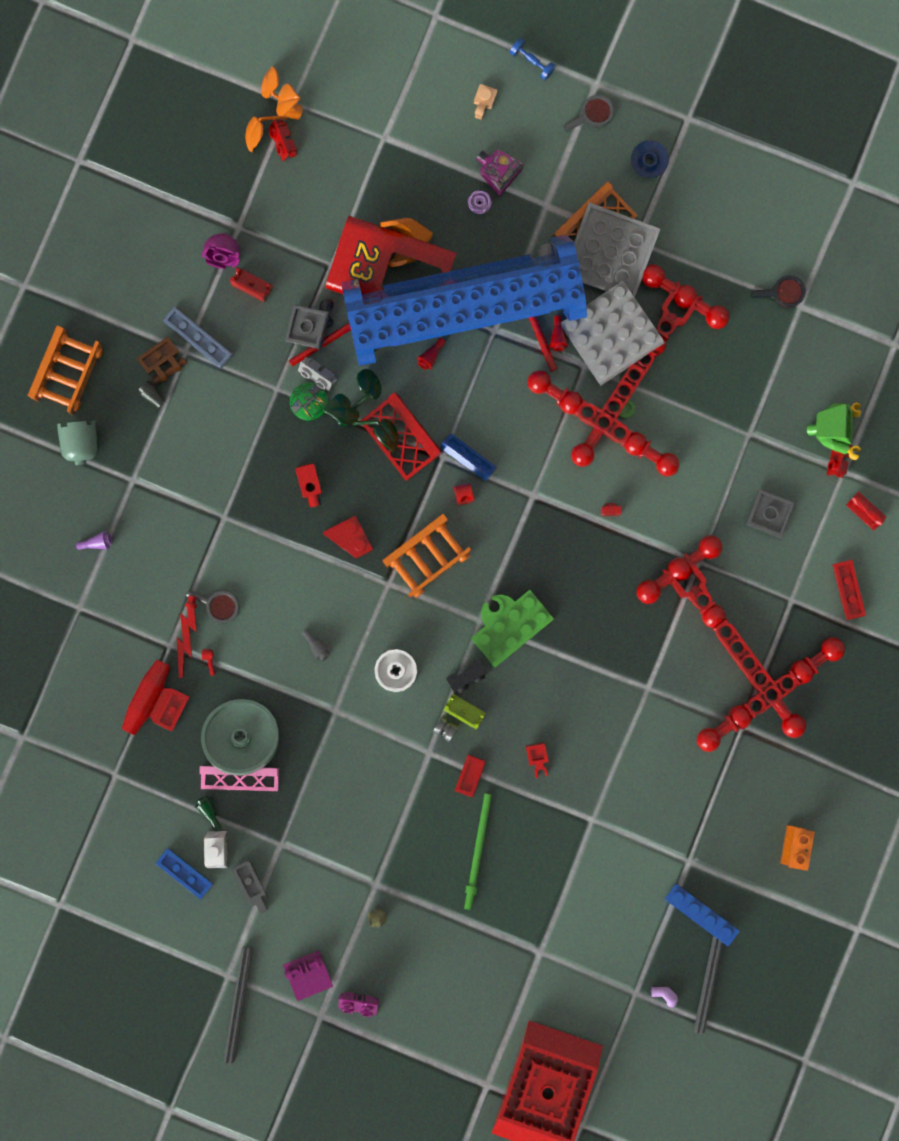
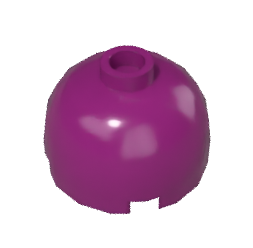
(221, 251)

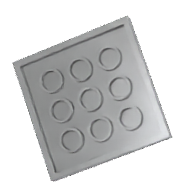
(613, 248)
(613, 333)

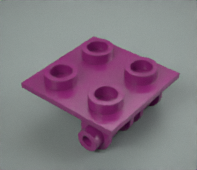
(308, 975)
(366, 1008)

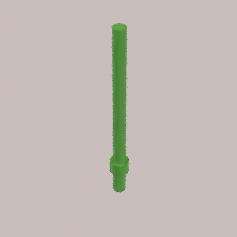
(471, 888)

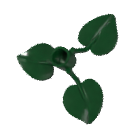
(340, 409)

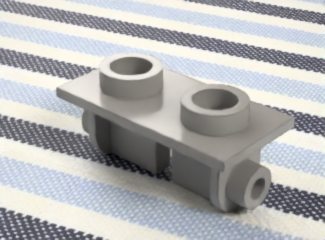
(323, 379)

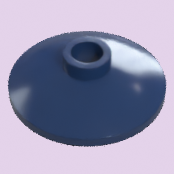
(653, 151)

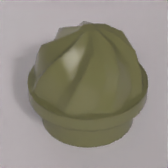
(377, 917)

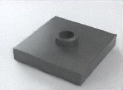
(307, 326)
(770, 513)

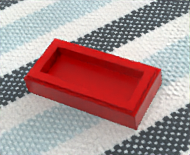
(470, 775)

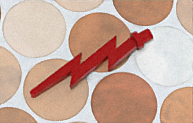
(186, 623)

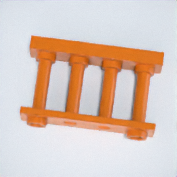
(53, 356)
(409, 549)

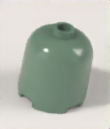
(78, 441)

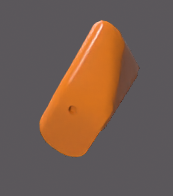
(410, 228)

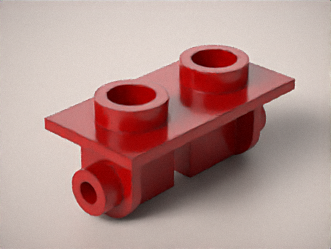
(279, 132)
(837, 465)
(866, 511)

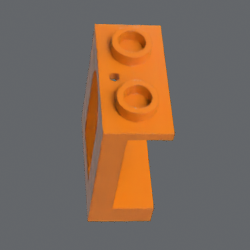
(795, 846)

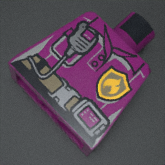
(499, 170)

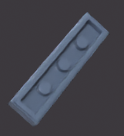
(197, 337)

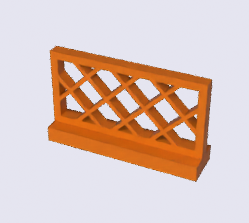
(599, 197)

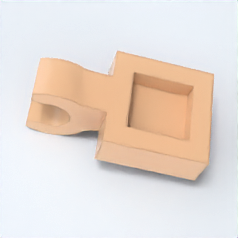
(484, 99)

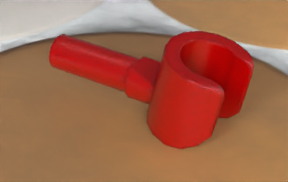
(207, 654)

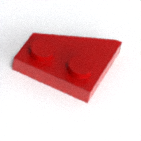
(350, 537)

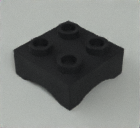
(475, 674)

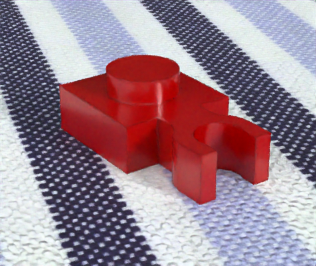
(537, 756)

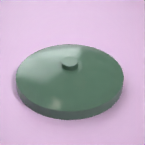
(240, 737)

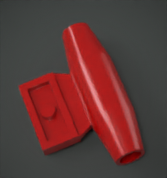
(154, 700)

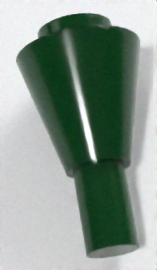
(206, 808)

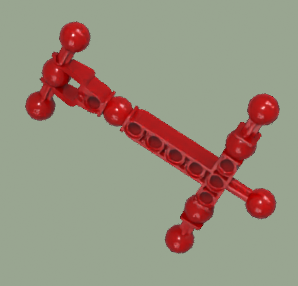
(634, 442)
(715, 617)

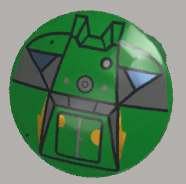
(308, 401)

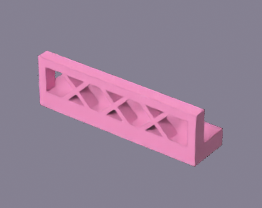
(265, 771)

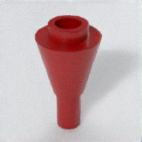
(558, 339)
(428, 358)

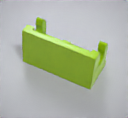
(464, 711)

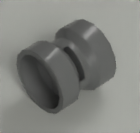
(445, 728)

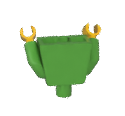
(835, 428)

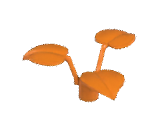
(285, 108)

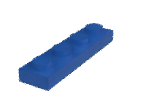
(702, 914)

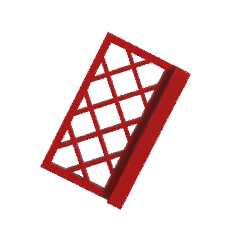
(414, 426)

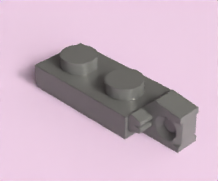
(250, 885)

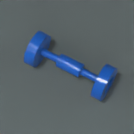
(517, 47)

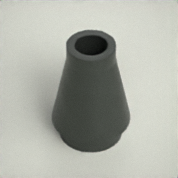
(150, 393)

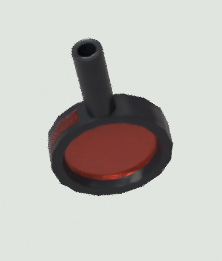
(787, 292)

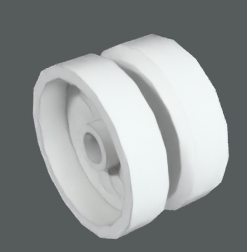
(385, 666)

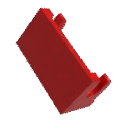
(251, 284)

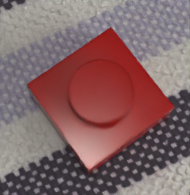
(611, 509)

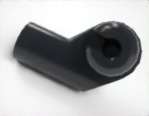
(326, 305)

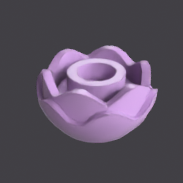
(475, 198)

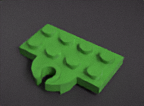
(510, 625)

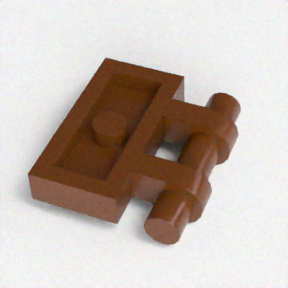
(158, 356)

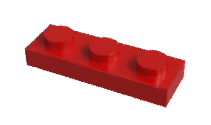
(849, 589)

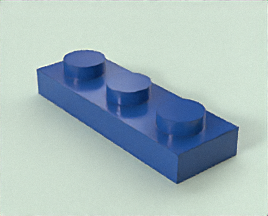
(468, 457)
(184, 873)

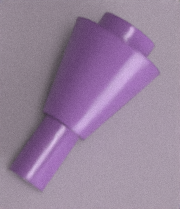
(100, 541)

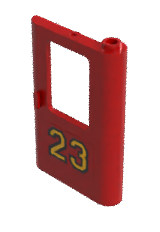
(367, 250)

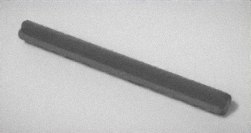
(708, 986)
(238, 1002)

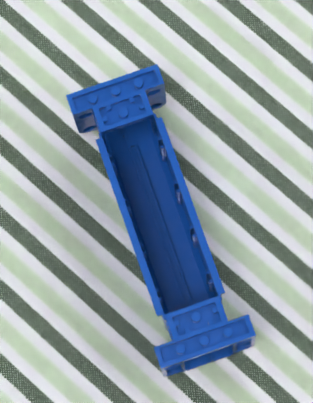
(466, 299)

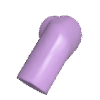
(665, 992)

